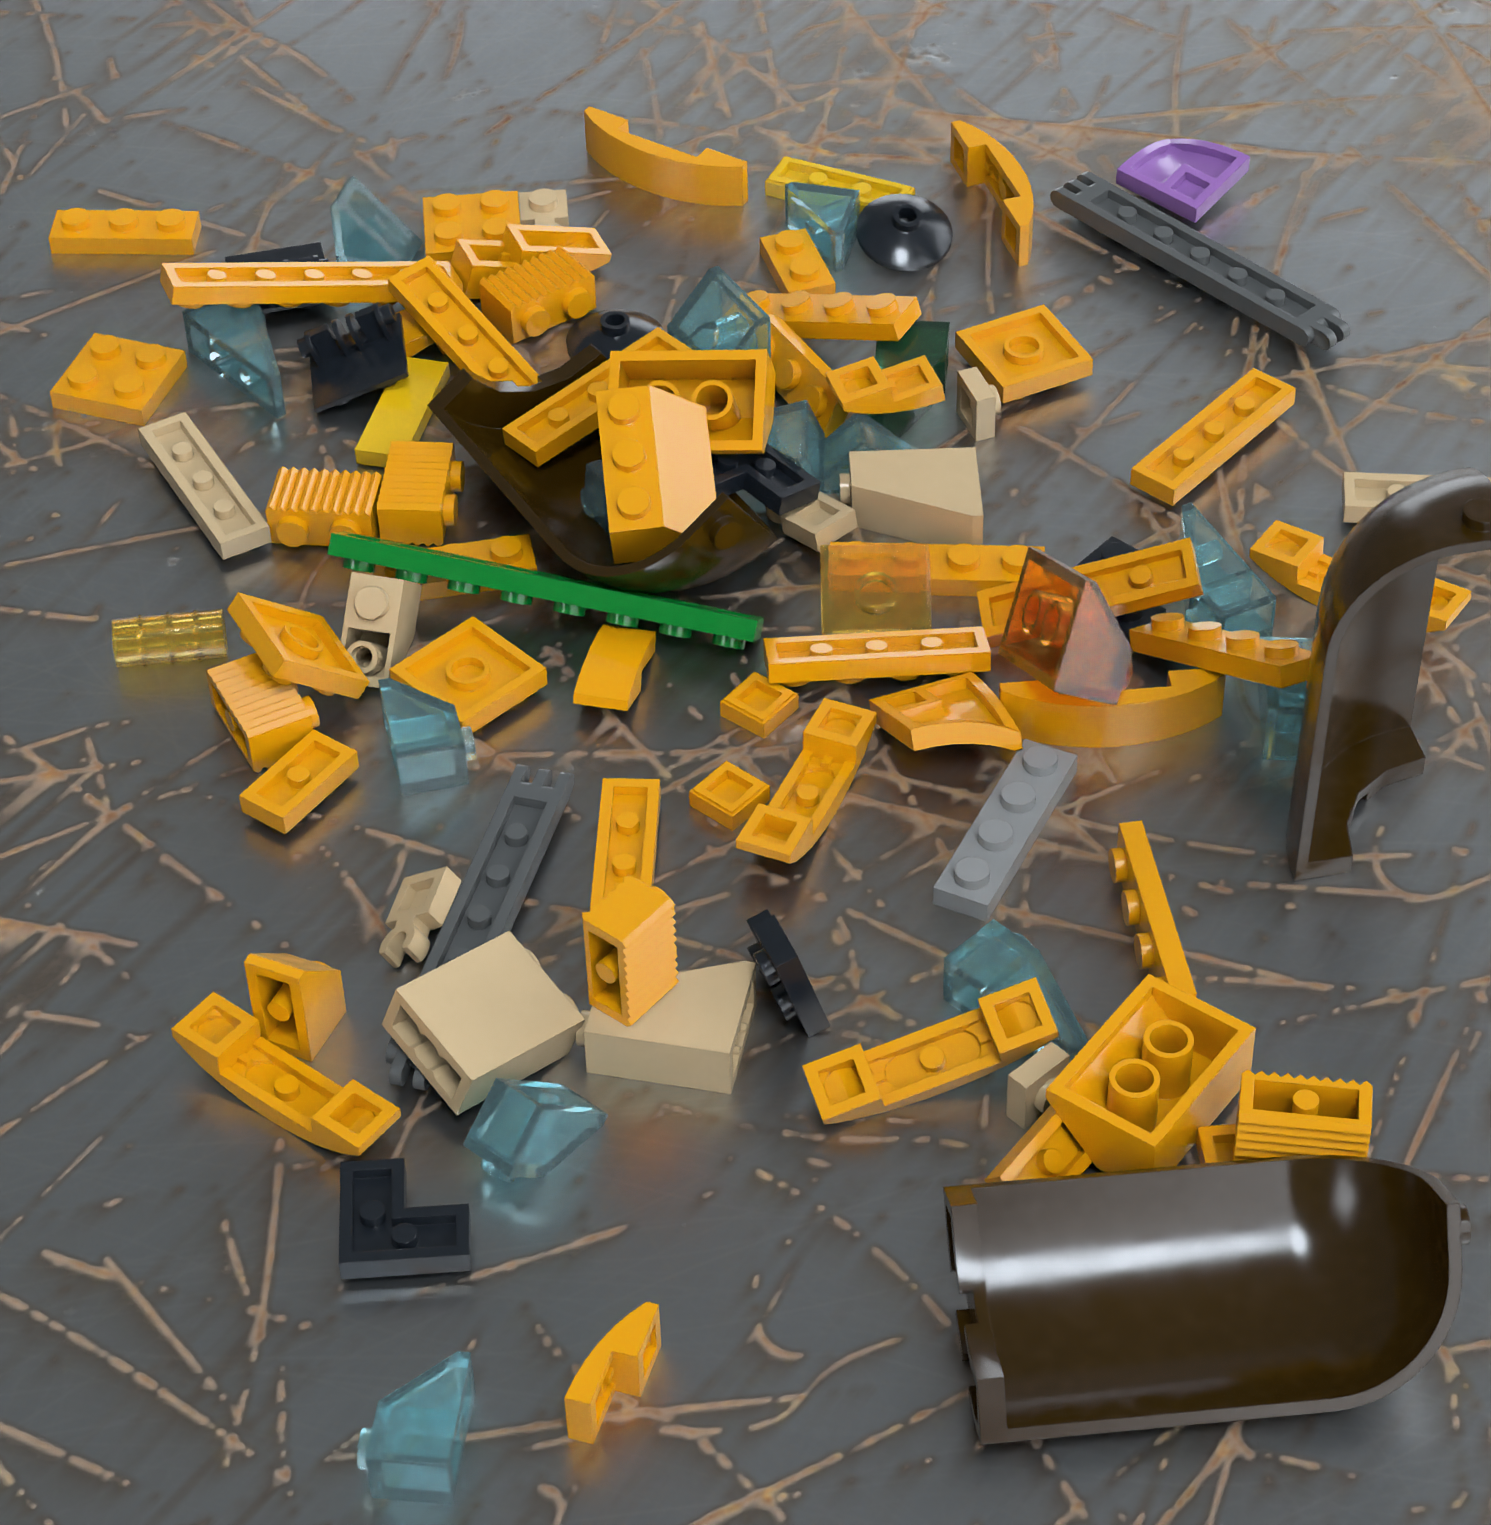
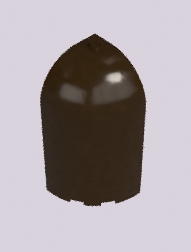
(550, 495)
(1370, 659)
(1200, 1291)

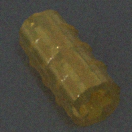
(169, 638)

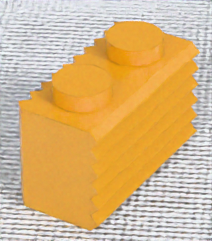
(537, 295)
(419, 492)
(314, 504)
(259, 711)
(630, 950)
(1301, 1116)

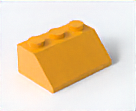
(730, 383)
(652, 467)
(1152, 1078)

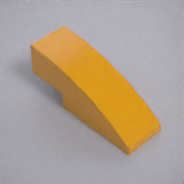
(480, 258)

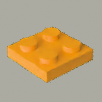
(466, 217)
(1024, 353)
(118, 379)
(297, 647)
(473, 672)

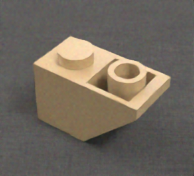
(379, 622)

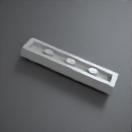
(1005, 830)

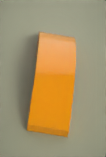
(984, 160)
(661, 170)
(1298, 563)
(1140, 716)
(814, 785)
(934, 1058)
(279, 1085)

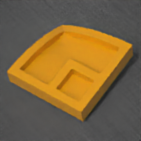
(946, 714)

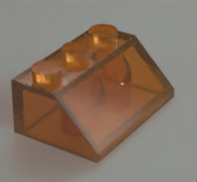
(1066, 632)

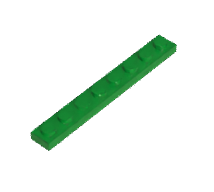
(522, 584)

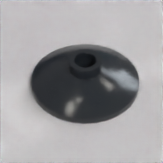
(904, 232)
(609, 330)

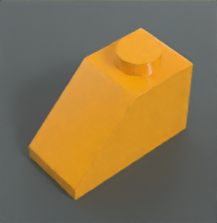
(295, 1001)

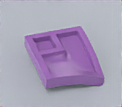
(1183, 174)

